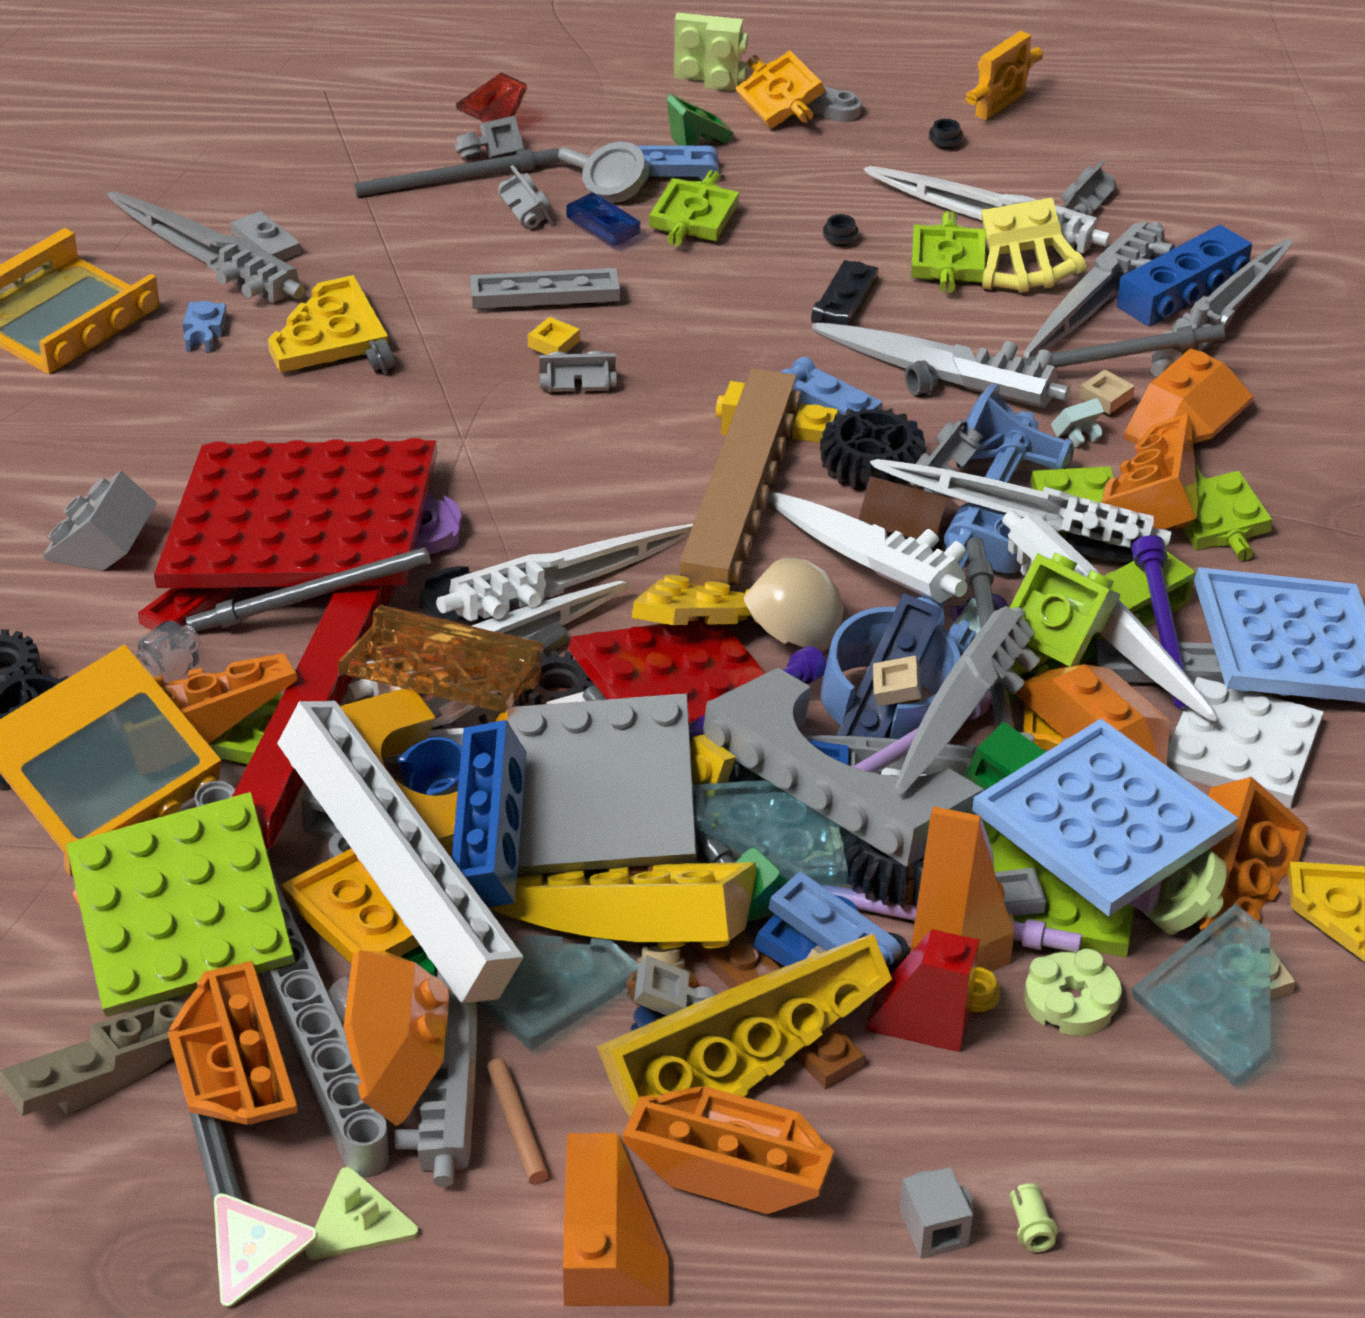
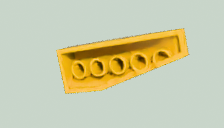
(660, 906)
(746, 1030)

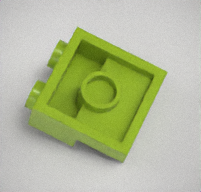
(1064, 606)

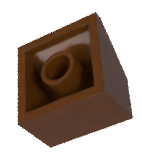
(906, 510)

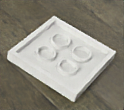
(1249, 739)

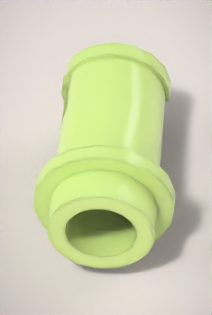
(1035, 1227)

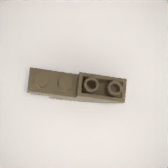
(90, 1071)

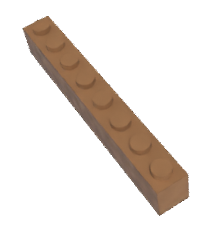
(741, 479)

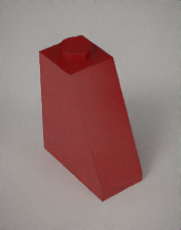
(929, 993)

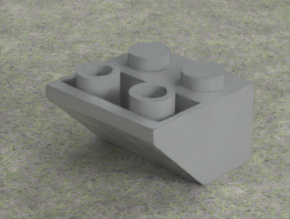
(101, 524)

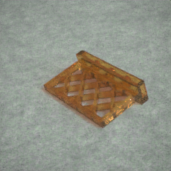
(461, 649)

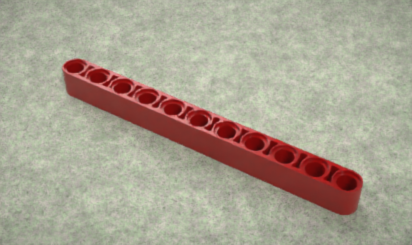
(269, 772)

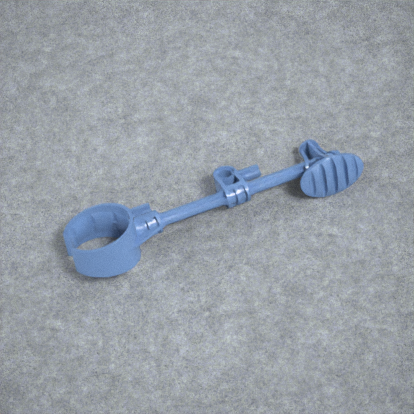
(1010, 440)

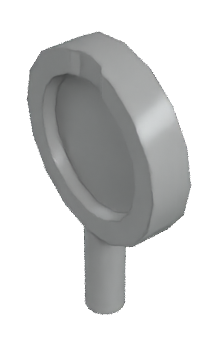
(612, 170)

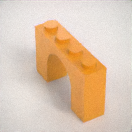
(390, 727)

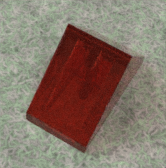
(494, 99)

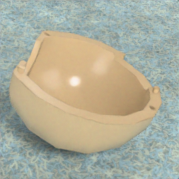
(796, 603)

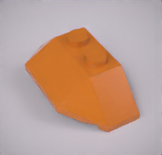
(1192, 386)
(1085, 693)
(394, 1030)
(230, 1050)
(729, 1148)

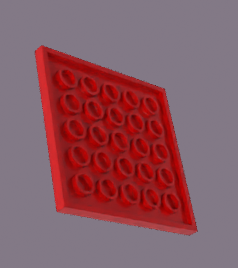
(296, 512)

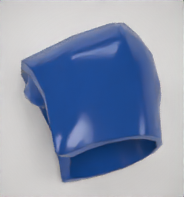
(432, 766)

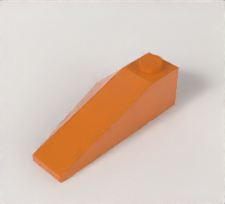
(1160, 476)
(224, 698)
(1258, 849)
(961, 888)
(609, 1233)

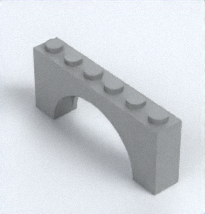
(762, 731)

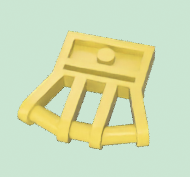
(1025, 228)

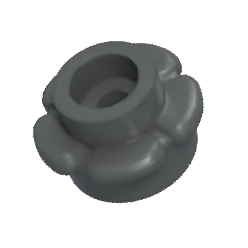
(380, 356)
(921, 378)

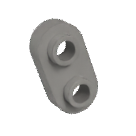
(837, 105)

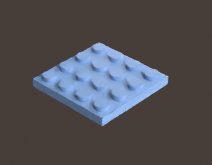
(1285, 633)
(1104, 816)

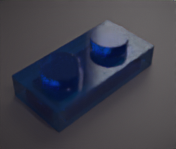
(603, 219)

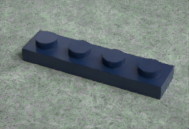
(906, 636)

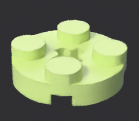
(1190, 893)
(1078, 971)

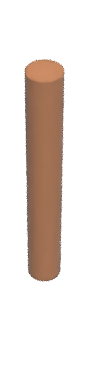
(517, 1121)

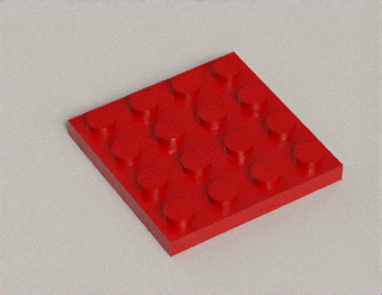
(666, 661)

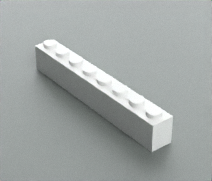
(400, 852)

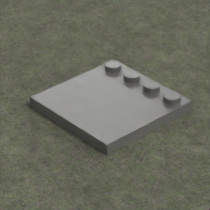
(605, 784)

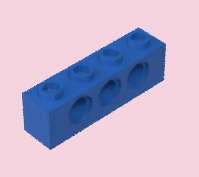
(1182, 275)
(490, 811)

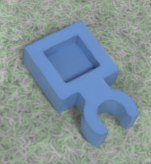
(202, 323)

